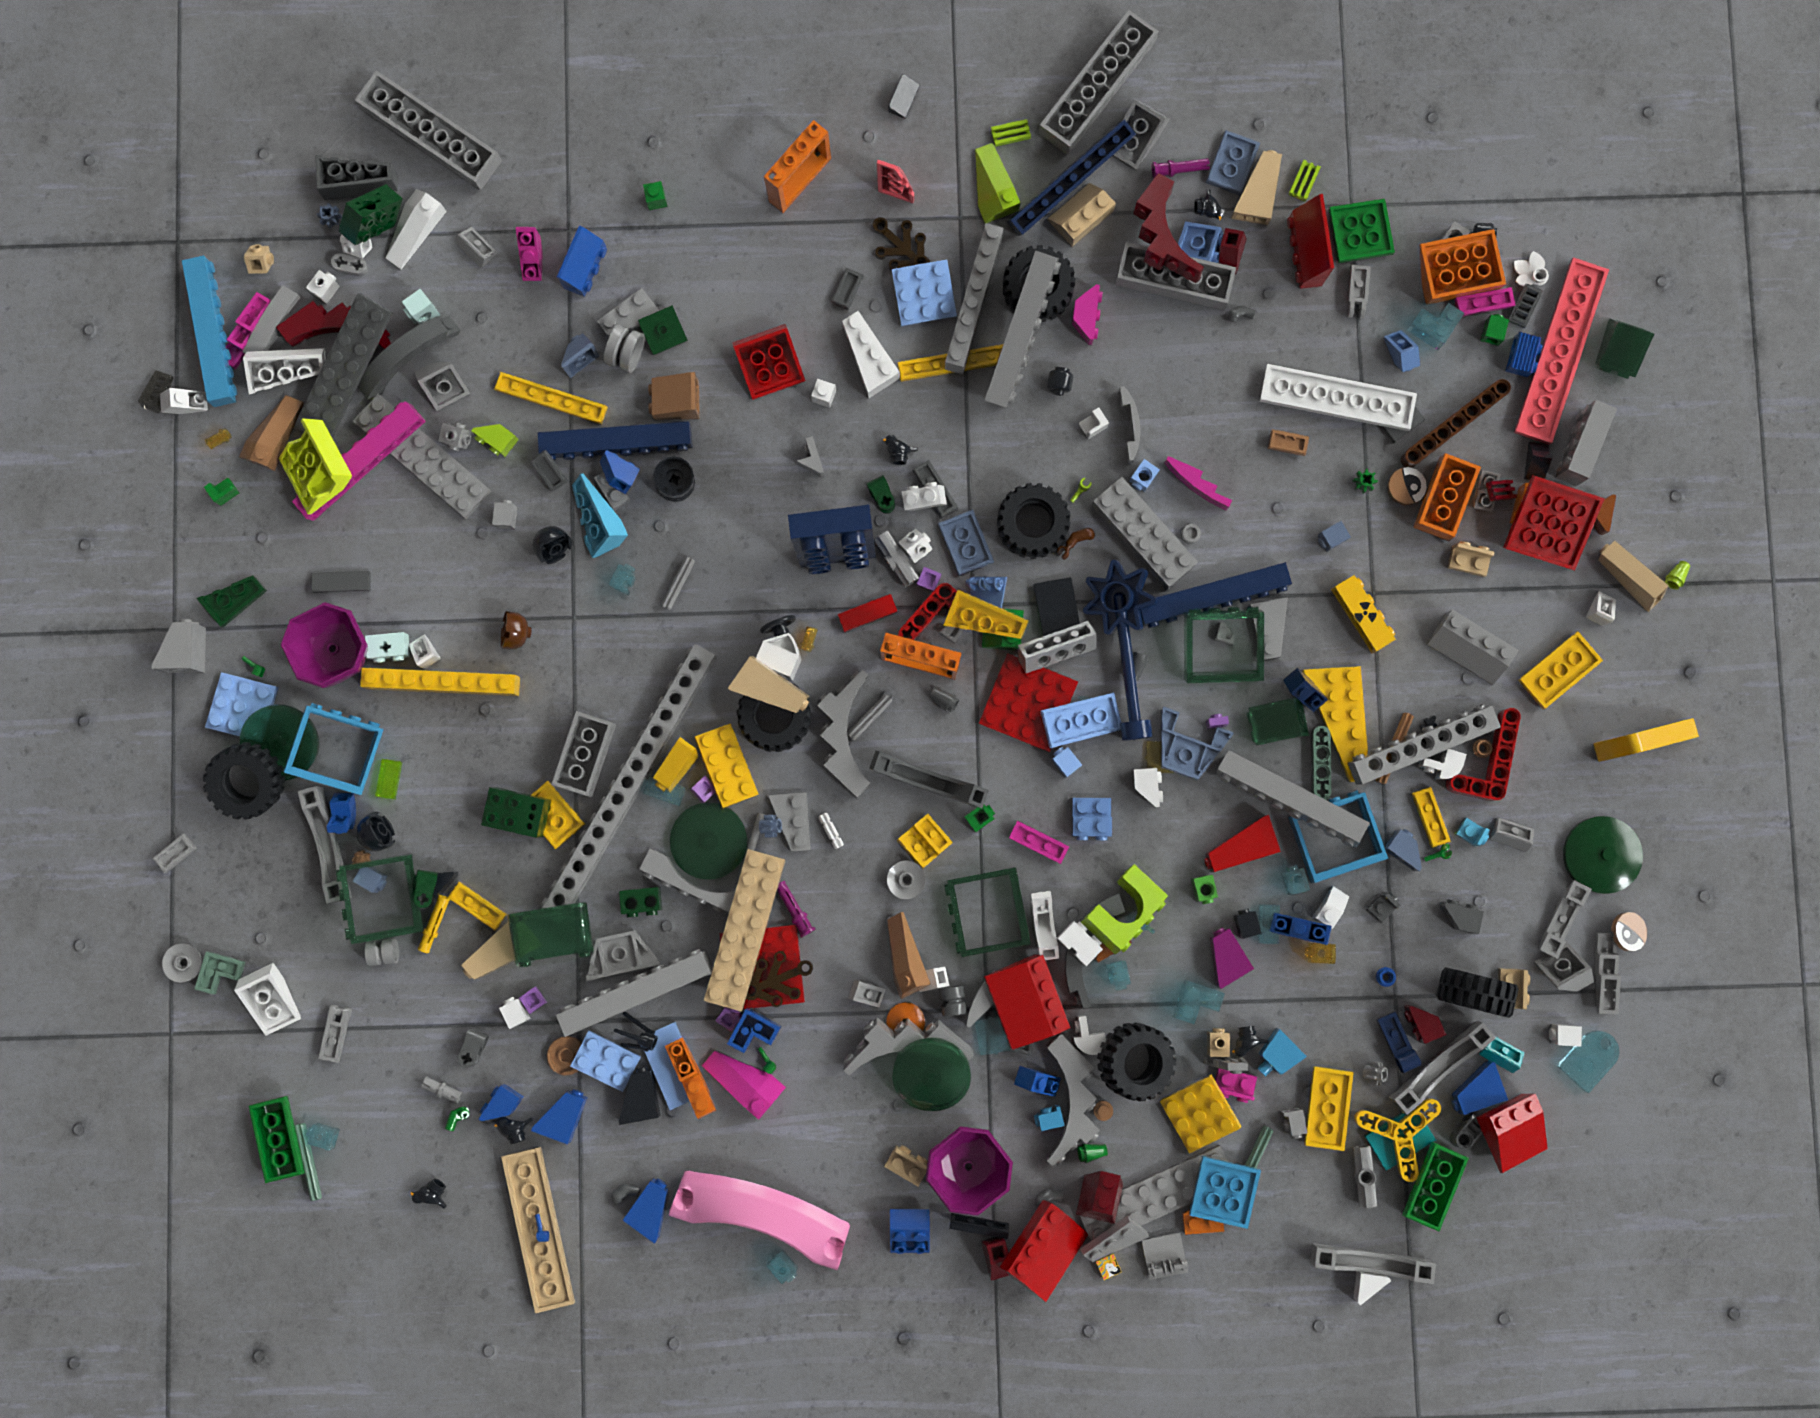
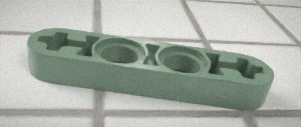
(1324, 763)

